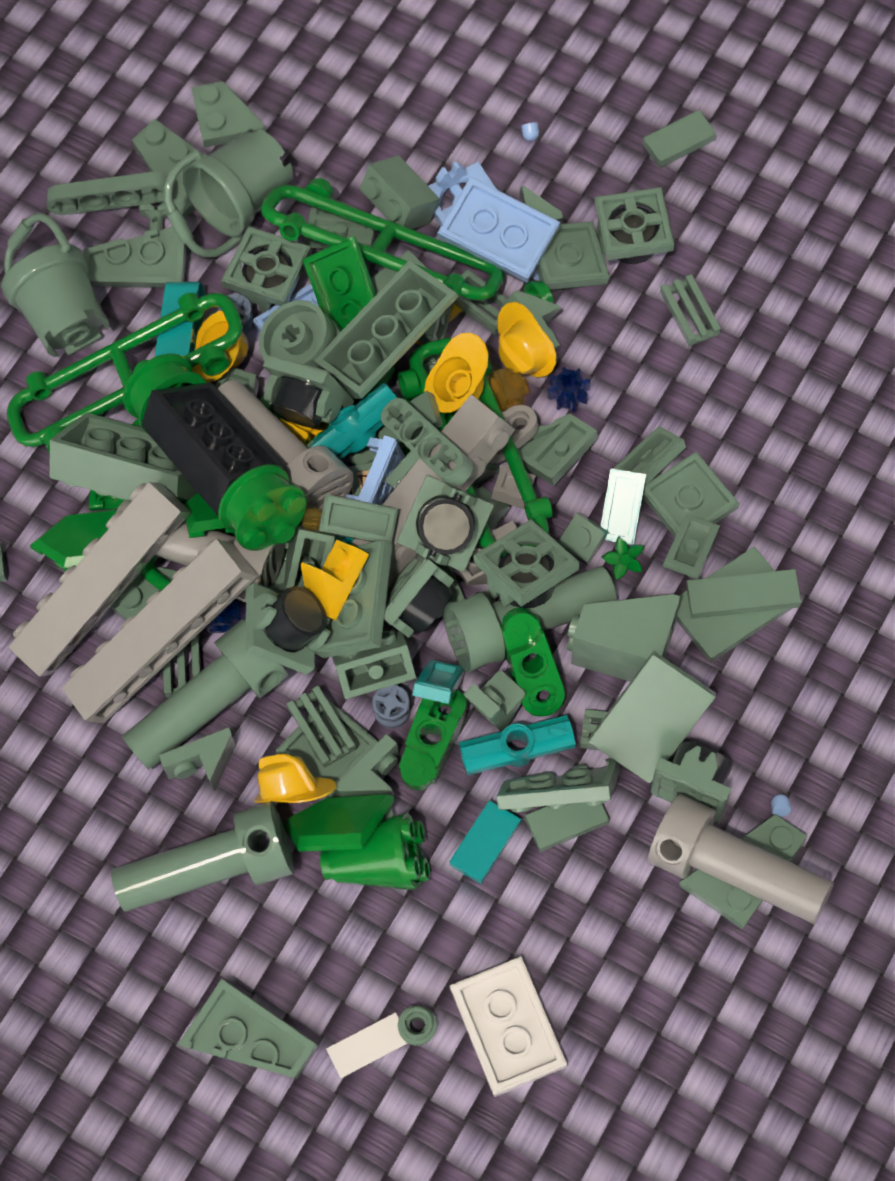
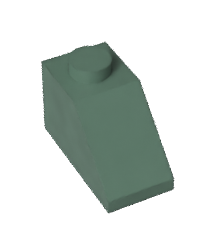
(306, 547)

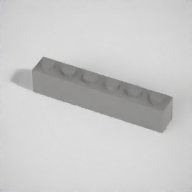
(475, 433)
(99, 578)
(159, 631)

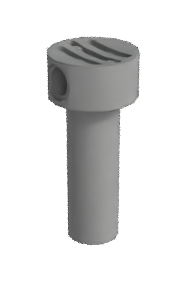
(311, 469)
(184, 550)
(691, 841)

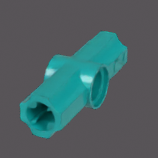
(355, 424)
(540, 737)

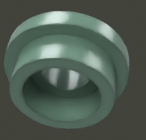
(417, 1013)

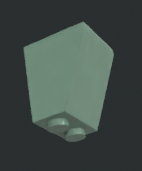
(622, 634)

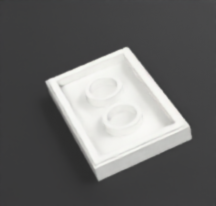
(508, 1026)

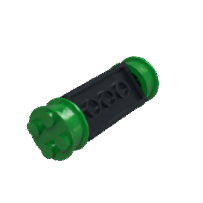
(215, 451)

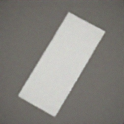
(366, 1045)

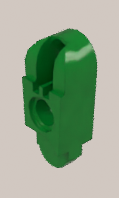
(523, 637)
(423, 762)

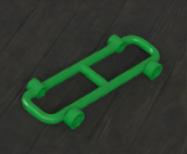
(319, 195)
(210, 357)
(413, 384)

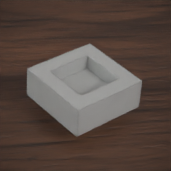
(506, 488)

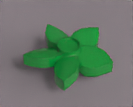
(623, 558)

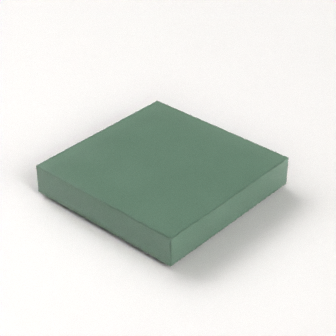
(573, 258)
(690, 490)
(298, 746)

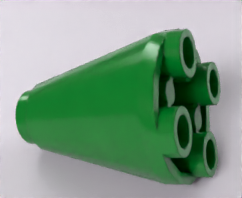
(387, 860)

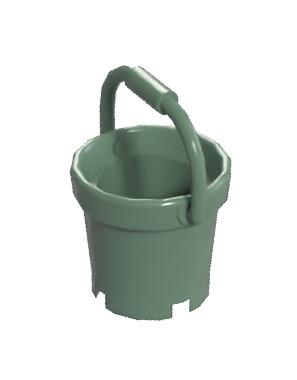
(227, 186)
(53, 290)

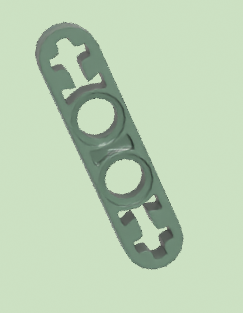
(107, 192)
(426, 441)

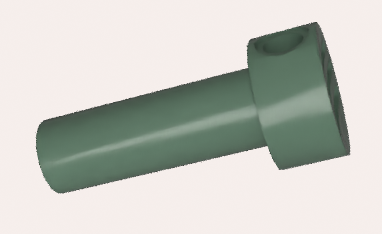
(475, 622)
(204, 697)
(209, 861)

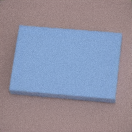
(498, 229)

